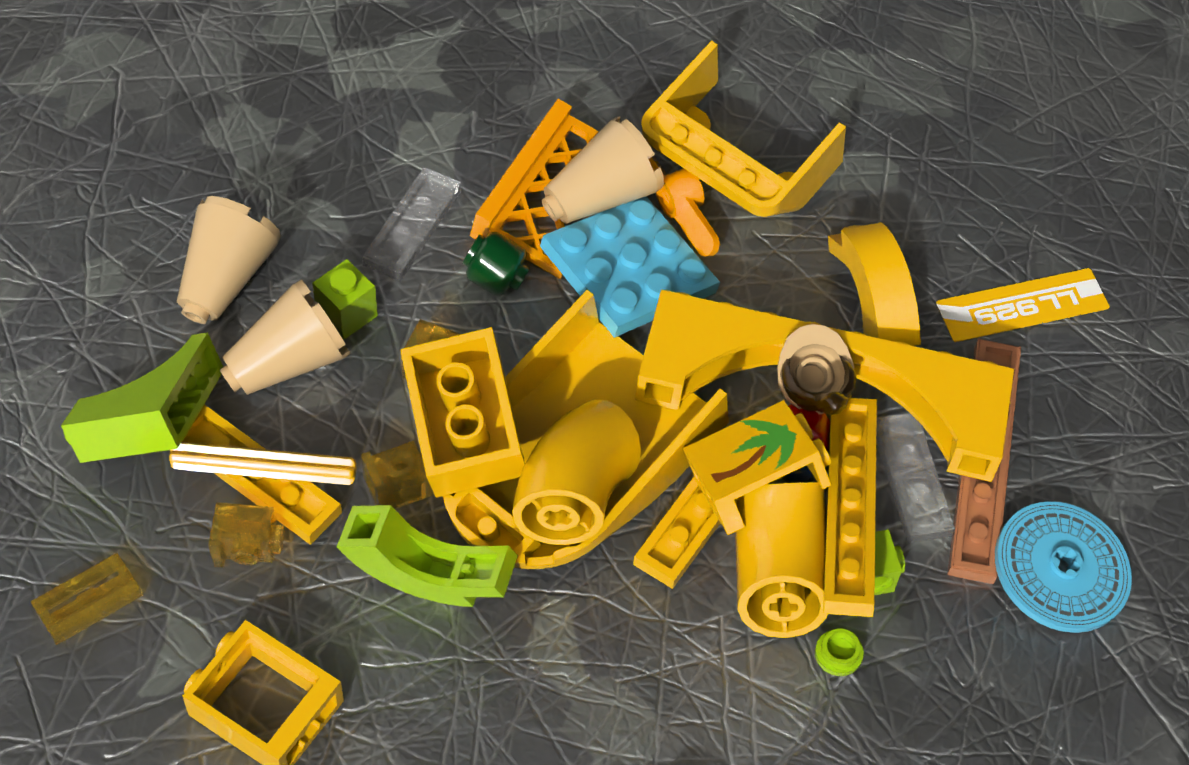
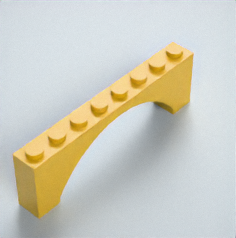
(951, 396)

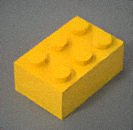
(463, 412)

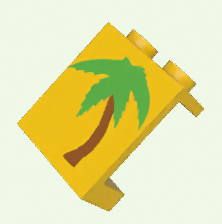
(754, 455)

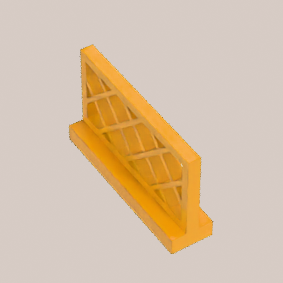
(522, 178)

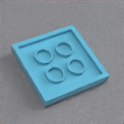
(626, 262)

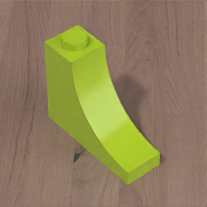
(149, 411)

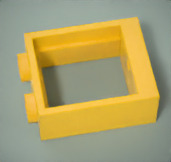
(303, 723)

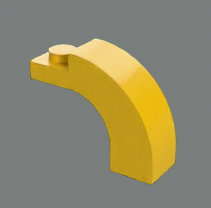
(881, 281)

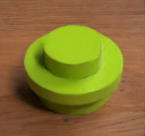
(839, 652)

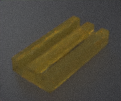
(90, 605)

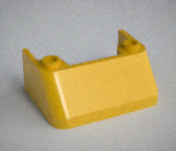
(685, 136)

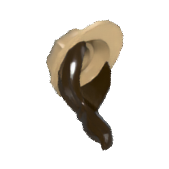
(816, 370)

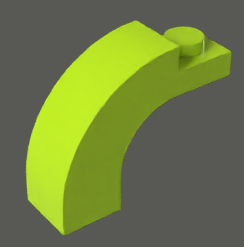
(419, 565)

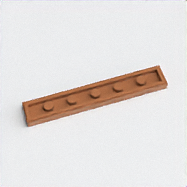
(981, 502)

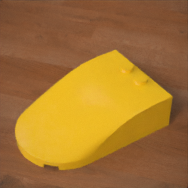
(561, 372)

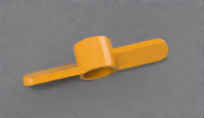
(680, 200)

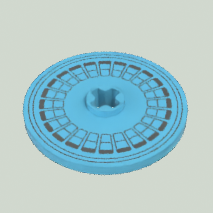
(1067, 601)

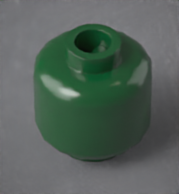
(496, 263)

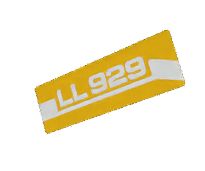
(1022, 305)

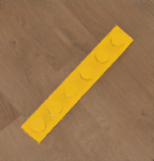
(851, 511)

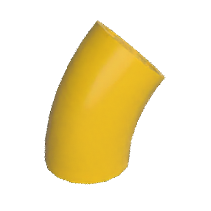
(574, 473)
(781, 559)

